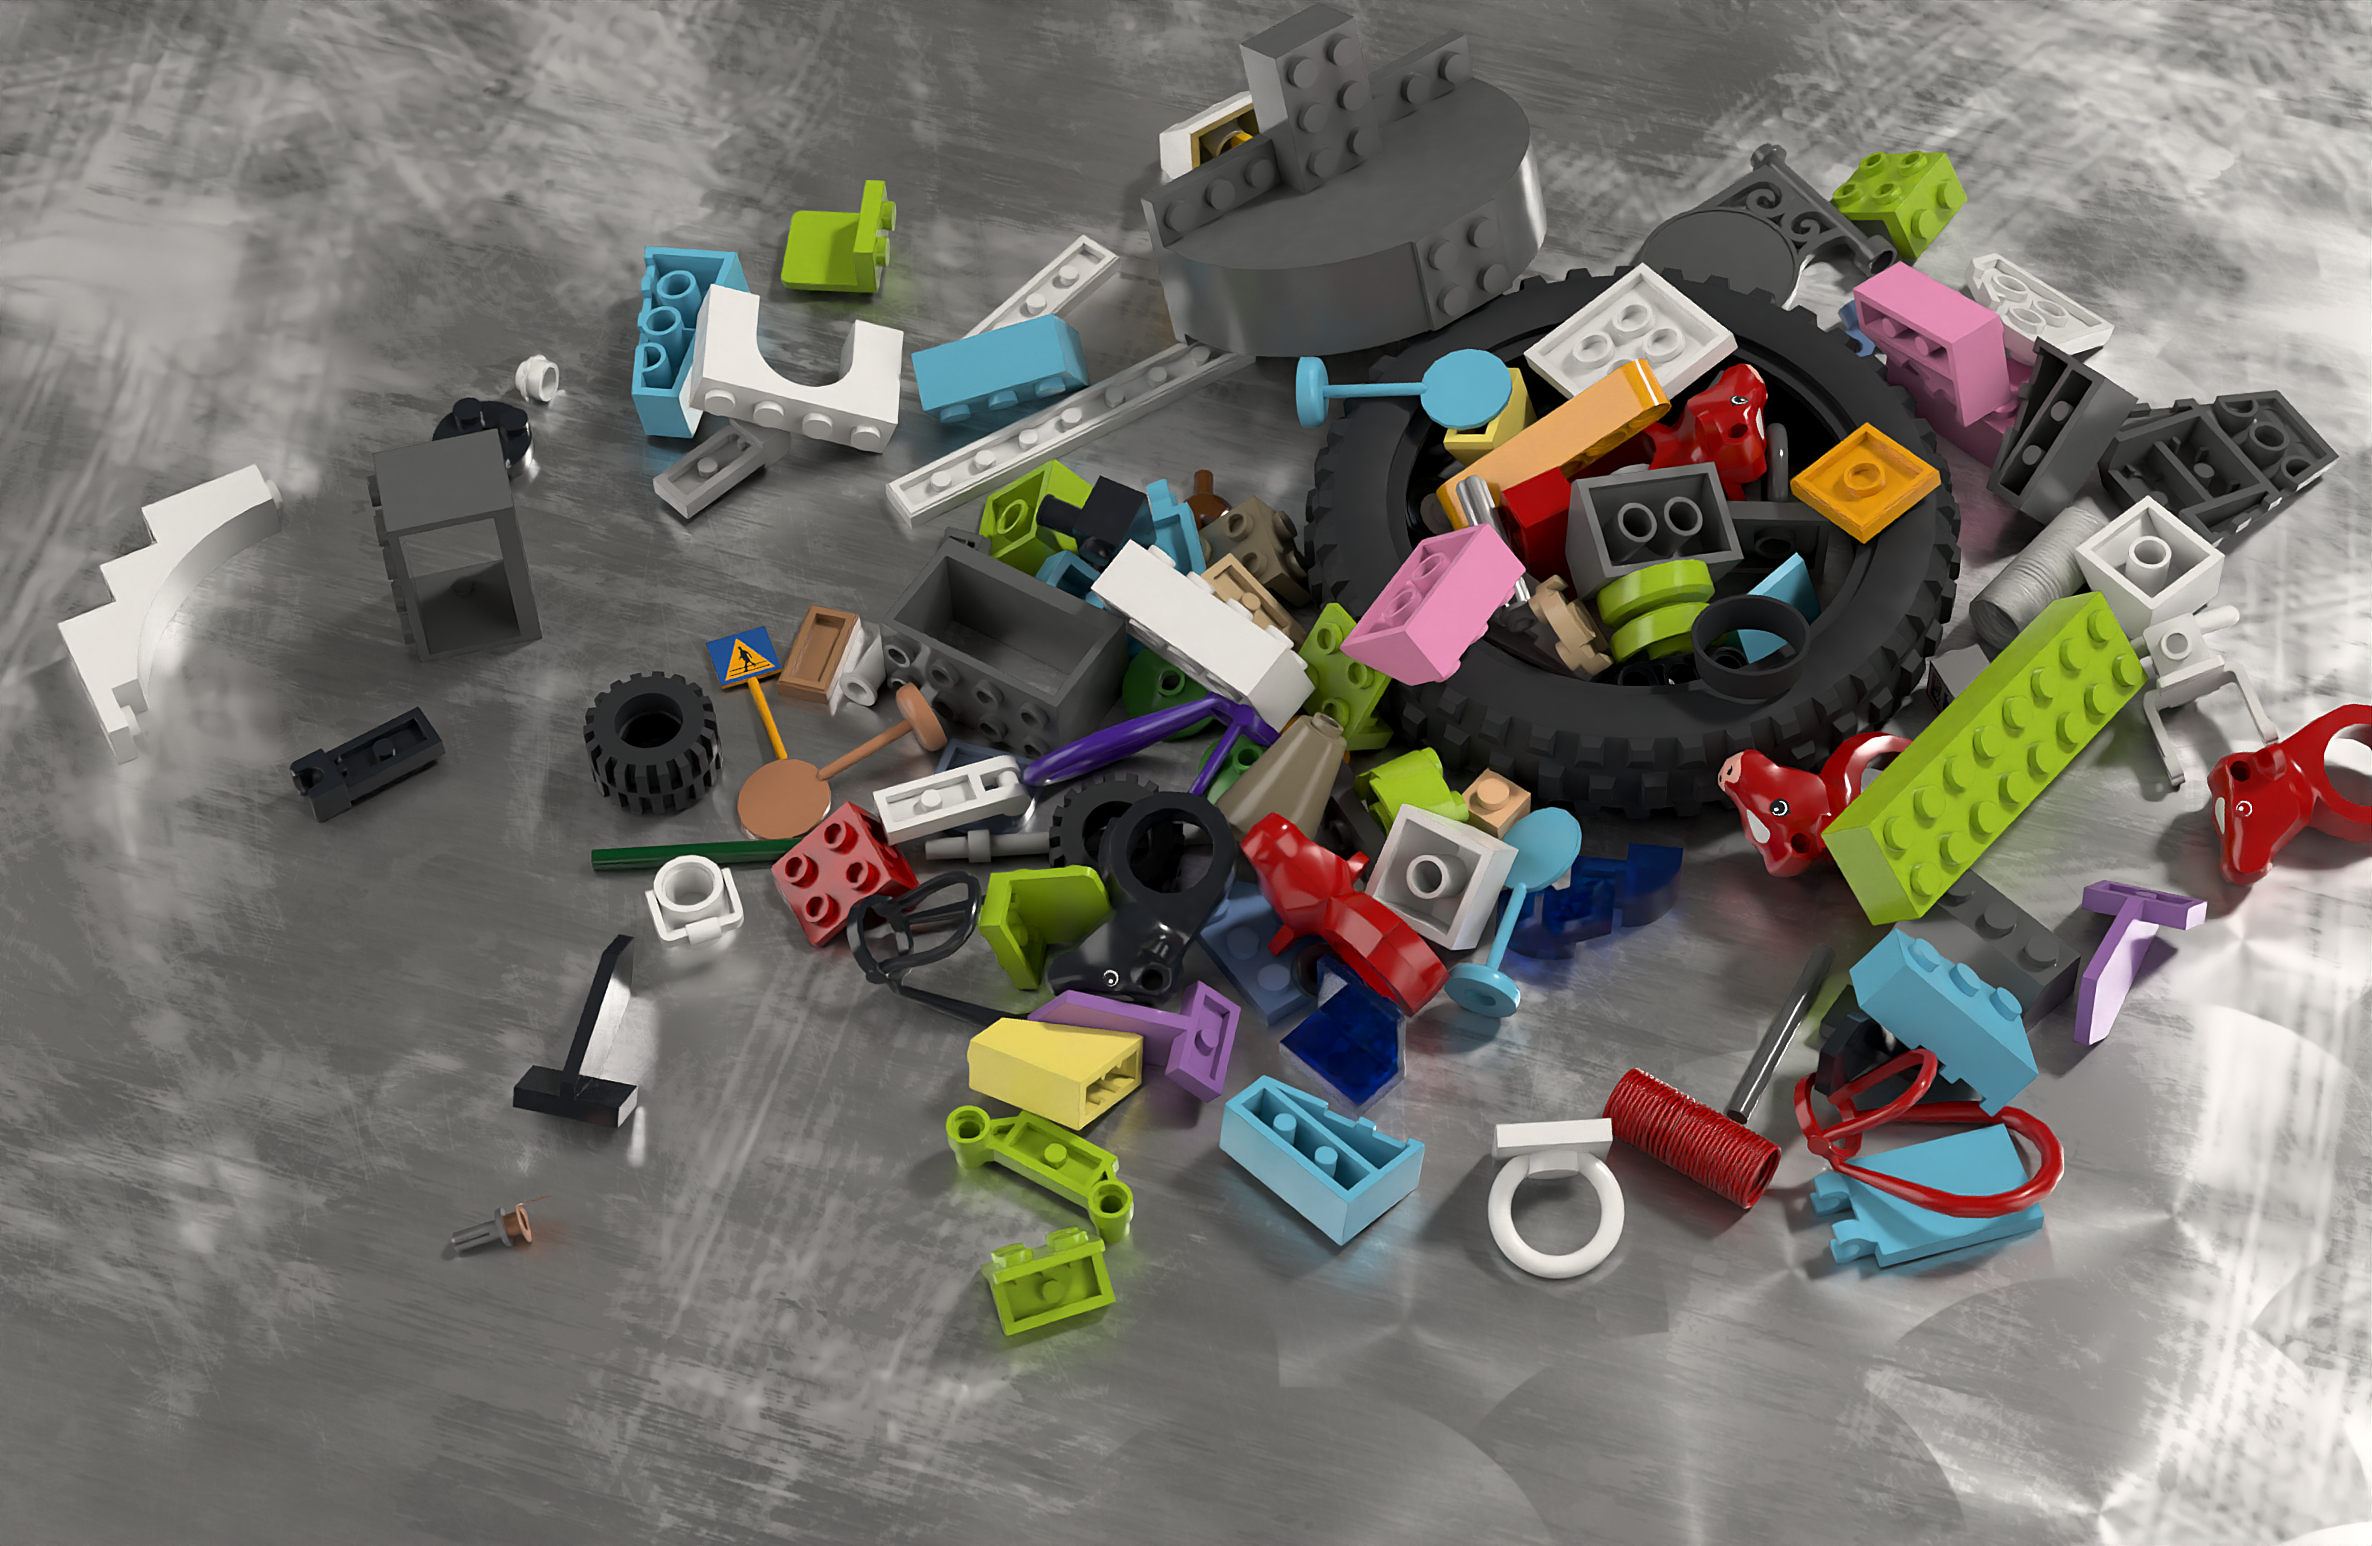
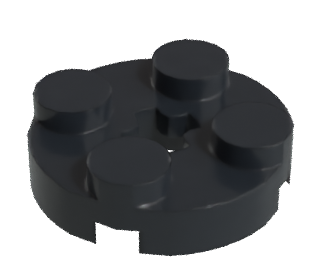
(512, 423)

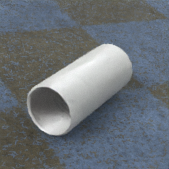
(2034, 578)

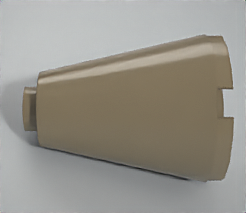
(1288, 778)

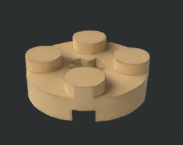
(1579, 632)

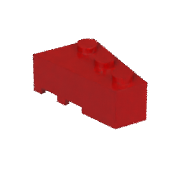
(1537, 525)

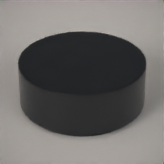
(1305, 967)

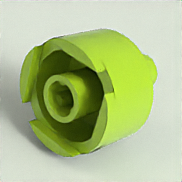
(1408, 780)

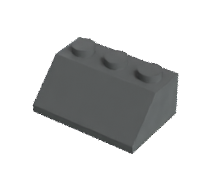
(1645, 521)
(2000, 944)

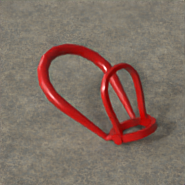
(1905, 1111)

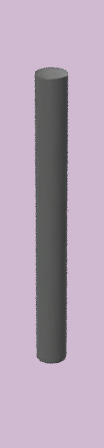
(1781, 1034)

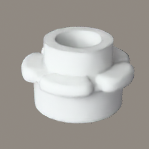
(537, 379)

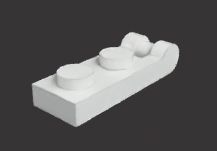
(951, 799)

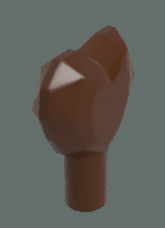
(1203, 503)

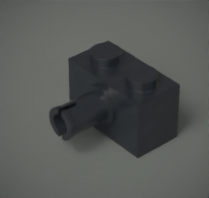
(1104, 523)

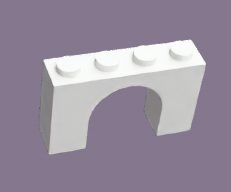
(739, 384)

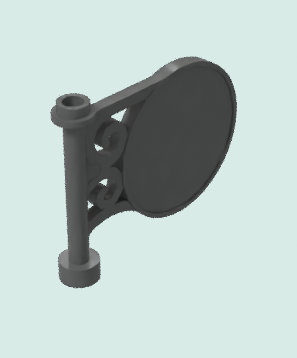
(1749, 244)

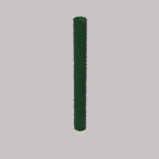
(716, 852)

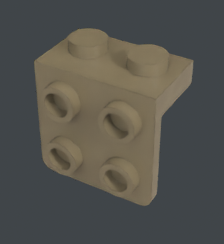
(1263, 545)

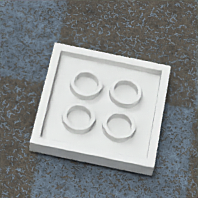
(1631, 322)

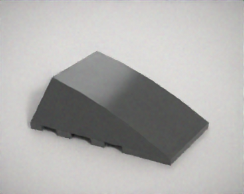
(2214, 461)

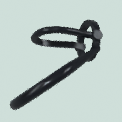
(895, 969)

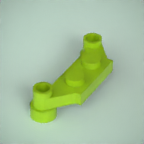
(1048, 1158)

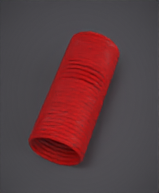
(1701, 1147)

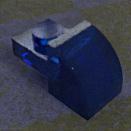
(1643, 883)
(1558, 919)

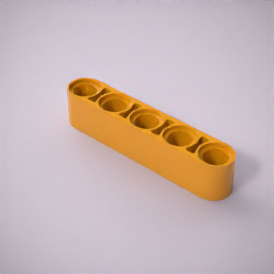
(1568, 436)

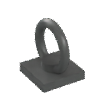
(1775, 528)

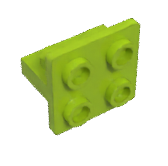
(1048, 1280)

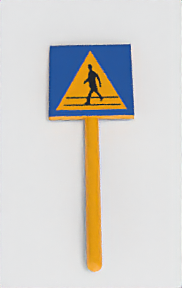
(746, 659)

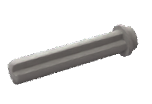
(1481, 509)

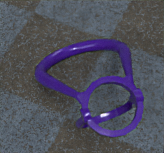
(1141, 732)

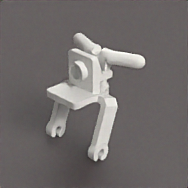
(2191, 674)

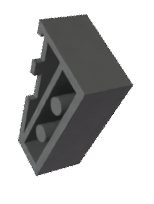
(2058, 433)

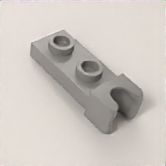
(720, 464)

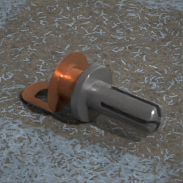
(503, 1227)

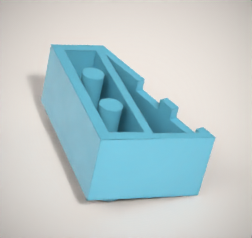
(1000, 368)
(1948, 1012)
(1317, 1160)

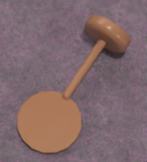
(794, 796)

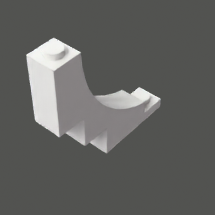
(190, 539)

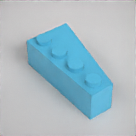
(663, 360)

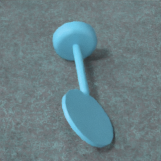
(1456, 391)
(1546, 850)

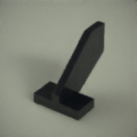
(1854, 1045)
(577, 1089)

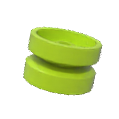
(1656, 610)

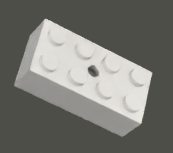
(1203, 635)

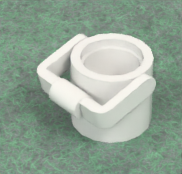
(692, 903)

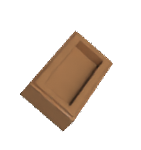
(819, 654)

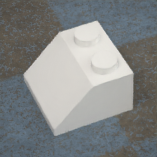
(1206, 134)
(2150, 567)
(1440, 876)

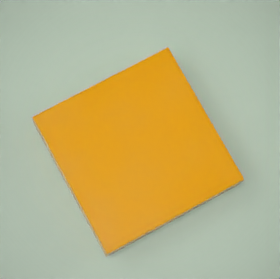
(1865, 482)

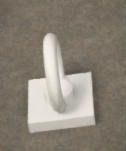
(1554, 1152)

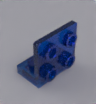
(1351, 1041)

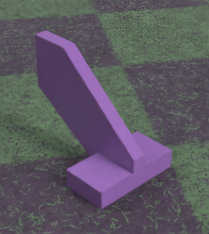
(2124, 947)
(1189, 1044)

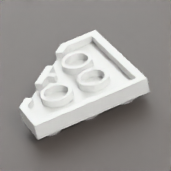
(2033, 310)

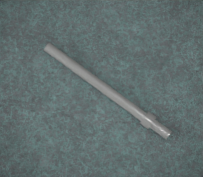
(981, 845)

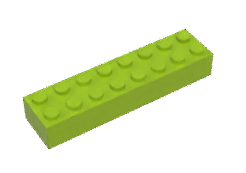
(1985, 758)

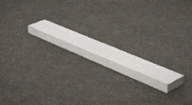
(1059, 429)

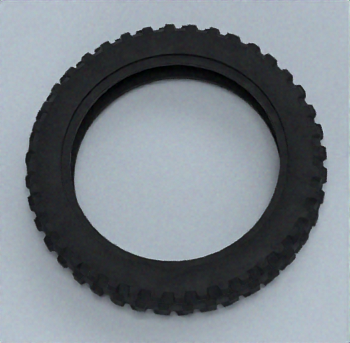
(1659, 741)

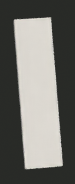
(1057, 286)

